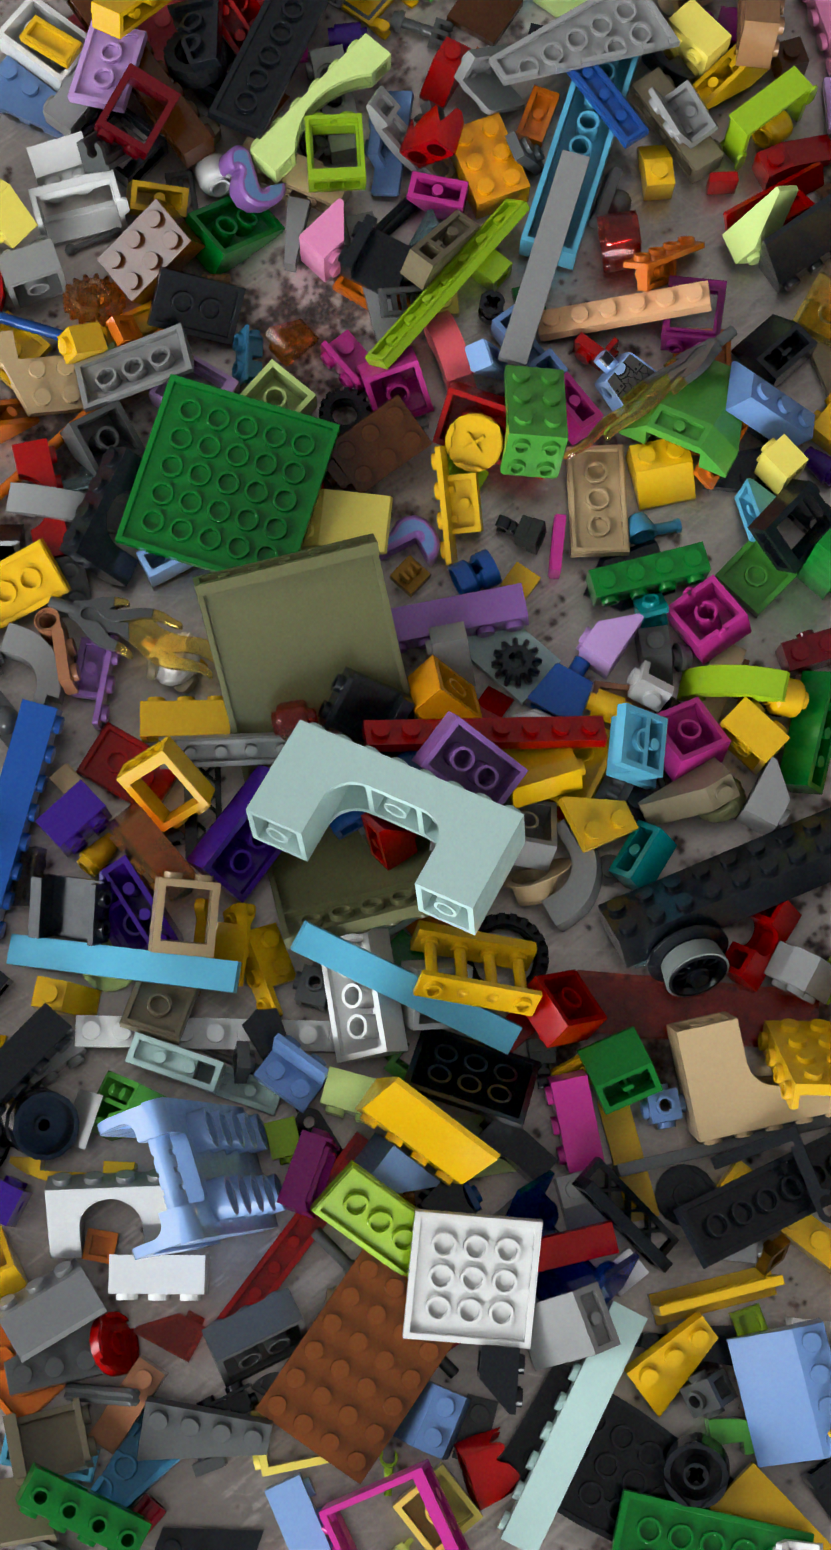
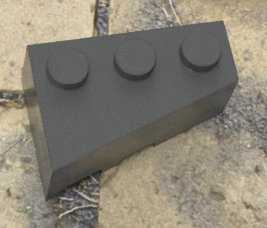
(56, 1365)

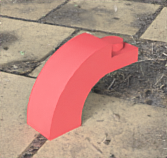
(449, 349)

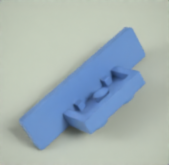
(387, 167)

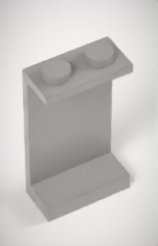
(571, 1327)

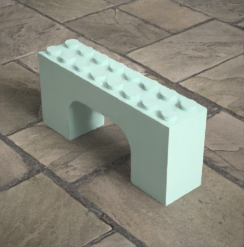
(330, 775)

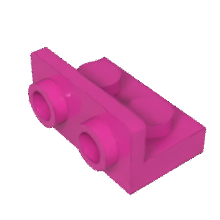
(344, 356)

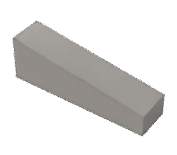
(296, 222)

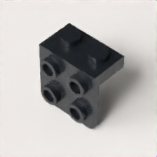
(373, 257)

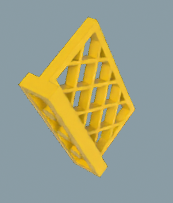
(712, 1294)

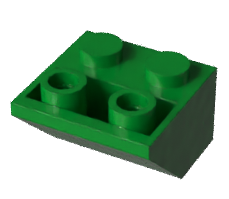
(619, 1070)

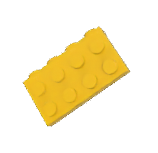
(798, 1057)

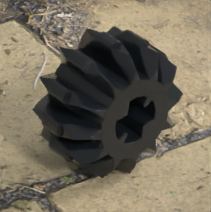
(528, 662)

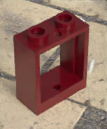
(151, 87)

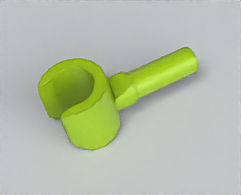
(388, 1470)

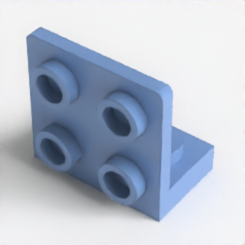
(292, 1072)

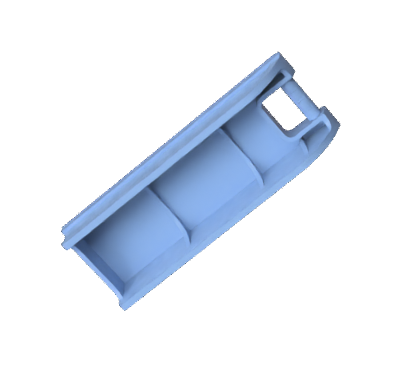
(205, 1170)

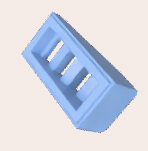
(484, 359)

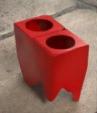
(439, 135)
(482, 1472)

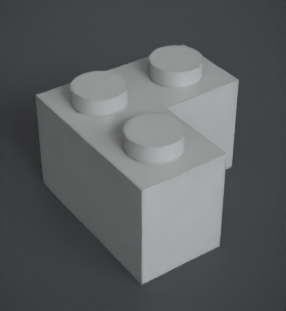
(800, 973)

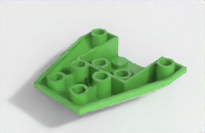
(696, 421)

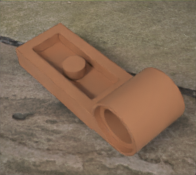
(64, 647)

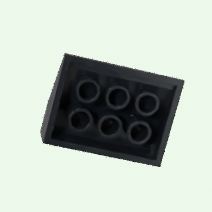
(798, 247)
(473, 1076)

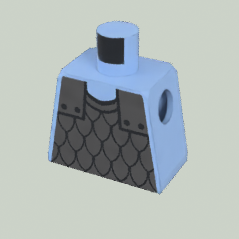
(619, 376)

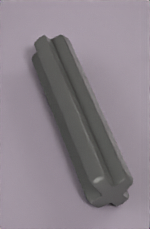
(102, 1394)

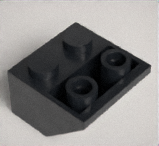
(775, 349)
(499, 1372)

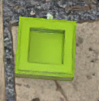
(748, 1320)

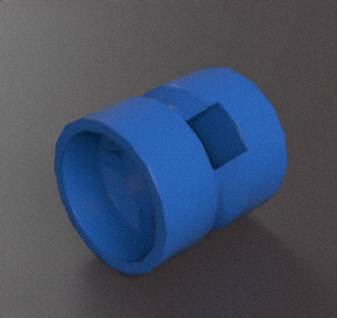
(475, 574)

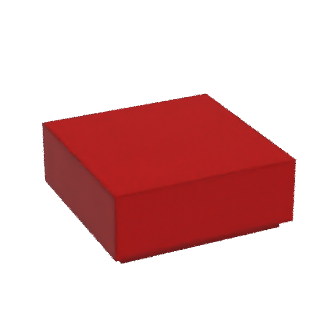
(722, 183)

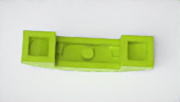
(734, 681)

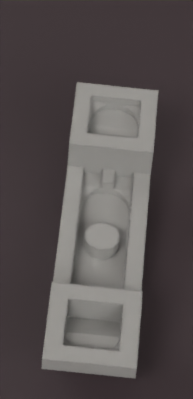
(392, 130)
(54, 503)

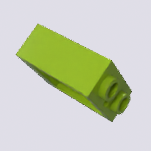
(341, 177)

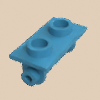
(247, 345)

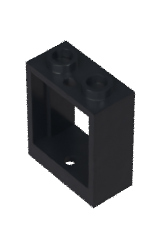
(134, 168)
(770, 539)

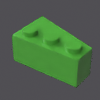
(118, 1096)

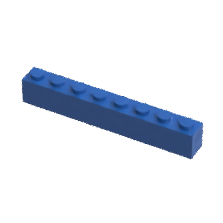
(20, 786)

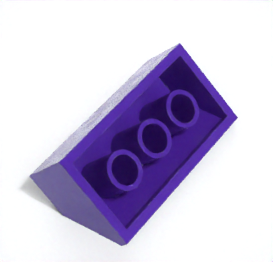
(229, 846)

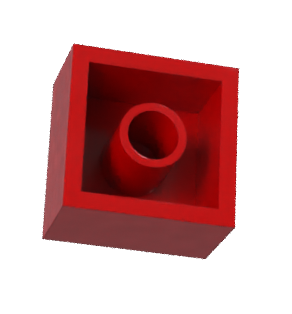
(566, 1009)

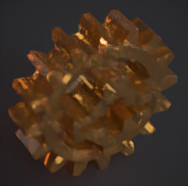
(93, 299)

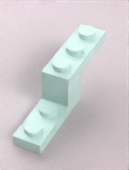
(200, 1073)

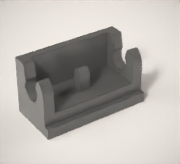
(99, 155)

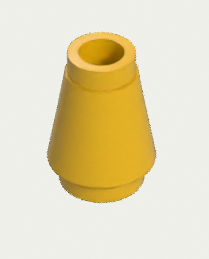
(97, 855)

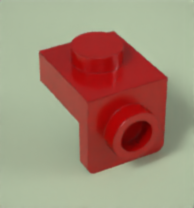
(586, 349)

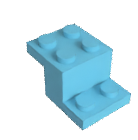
(637, 746)

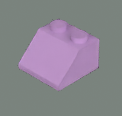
(608, 642)

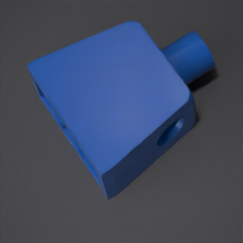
(562, 690)

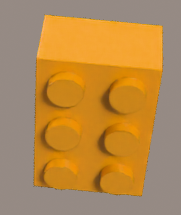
(488, 166)

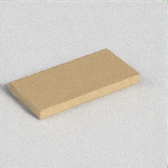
(597, 502)

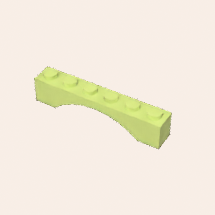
(357, 69)

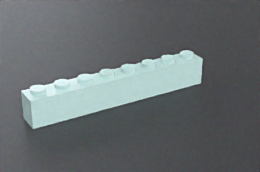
(568, 1435)

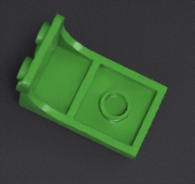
(534, 422)

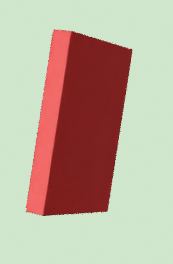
(107, 756)

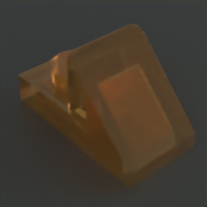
(290, 340)

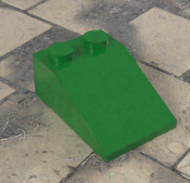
(230, 233)

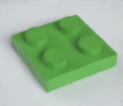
(753, 578)

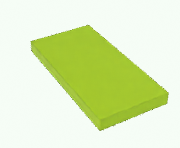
(369, 1215)

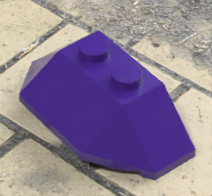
(132, 907)

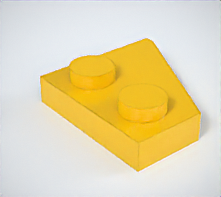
(597, 820)

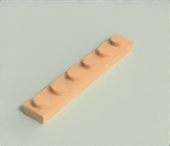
(625, 310)

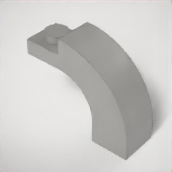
(31, 649)
(583, 886)

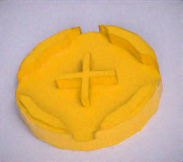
(474, 442)

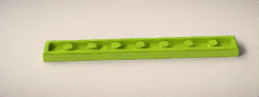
(447, 283)

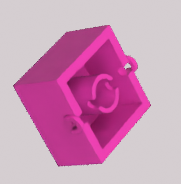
(708, 619)

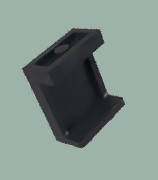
(360, 699)

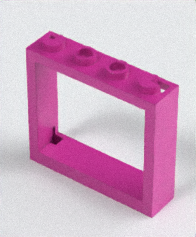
(429, 1490)

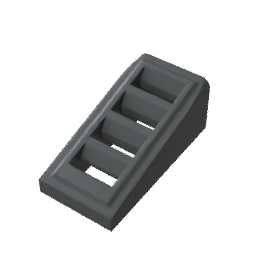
(394, 291)

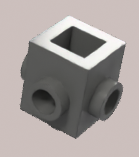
(310, 996)
(708, 1393)

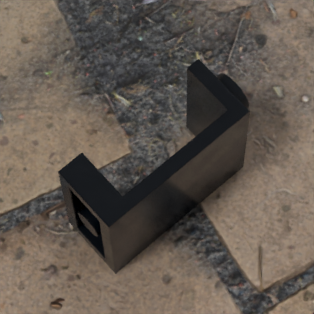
(70, 908)

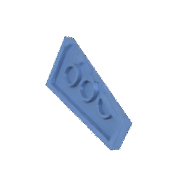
(24, 95)

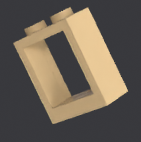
(177, 947)

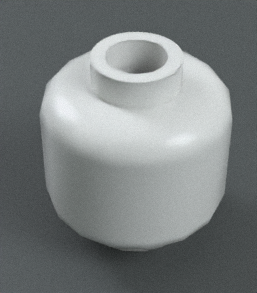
(209, 176)

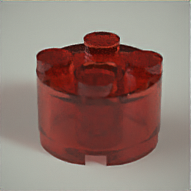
(618, 239)

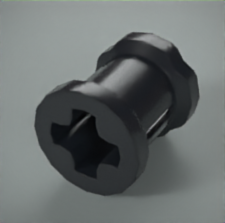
(494, 300)

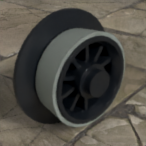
(690, 960)

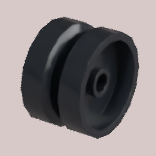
(44, 1139)

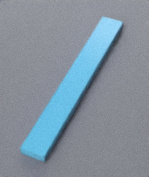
(124, 963)
(399, 985)

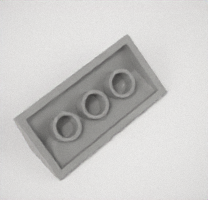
(134, 367)

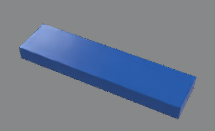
(609, 104)

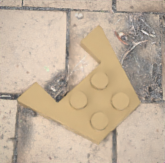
(40, 383)

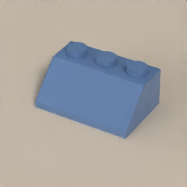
(766, 407)

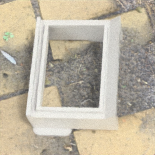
(81, 222)

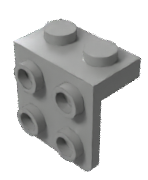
(482, 83)
(683, 114)

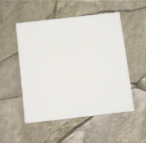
(87, 1107)

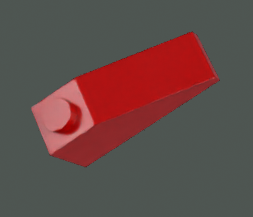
(789, 158)

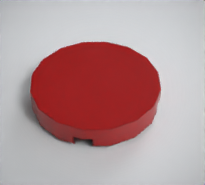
(113, 1344)

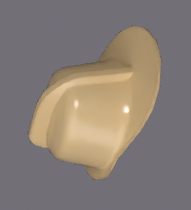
(535, 885)

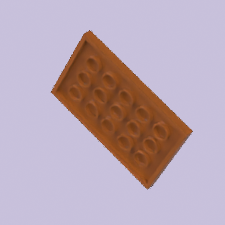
(353, 1371)

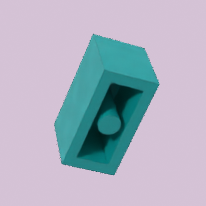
(642, 856)

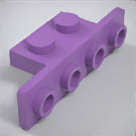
(96, 677)

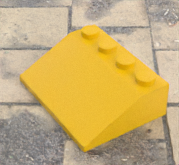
(425, 1131)

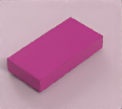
(556, 547)

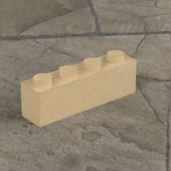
(297, 183)

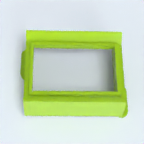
(787, 93)

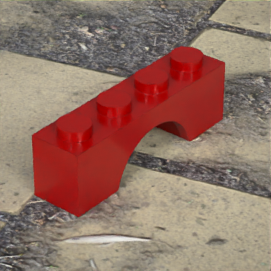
(35, 465)

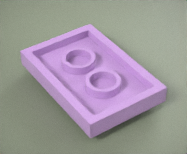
(102, 67)

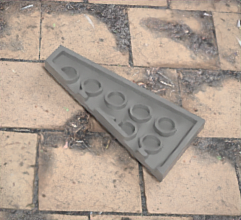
(585, 38)

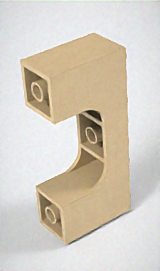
(720, 1088)

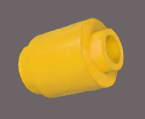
(604, 704)

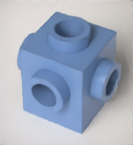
(664, 1119)

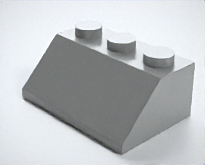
(49, 1309)

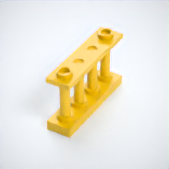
(483, 948)

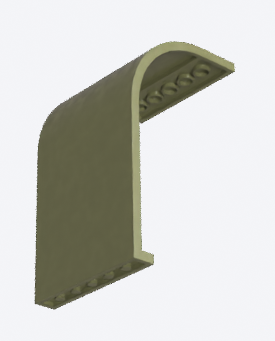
(283, 636)

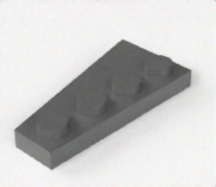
(197, 1431)

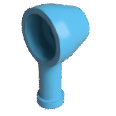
(643, 529)

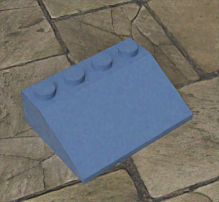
(785, 1391)

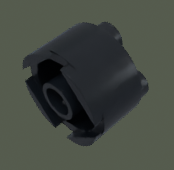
(696, 1489)

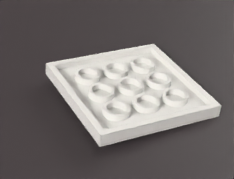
(472, 1278)

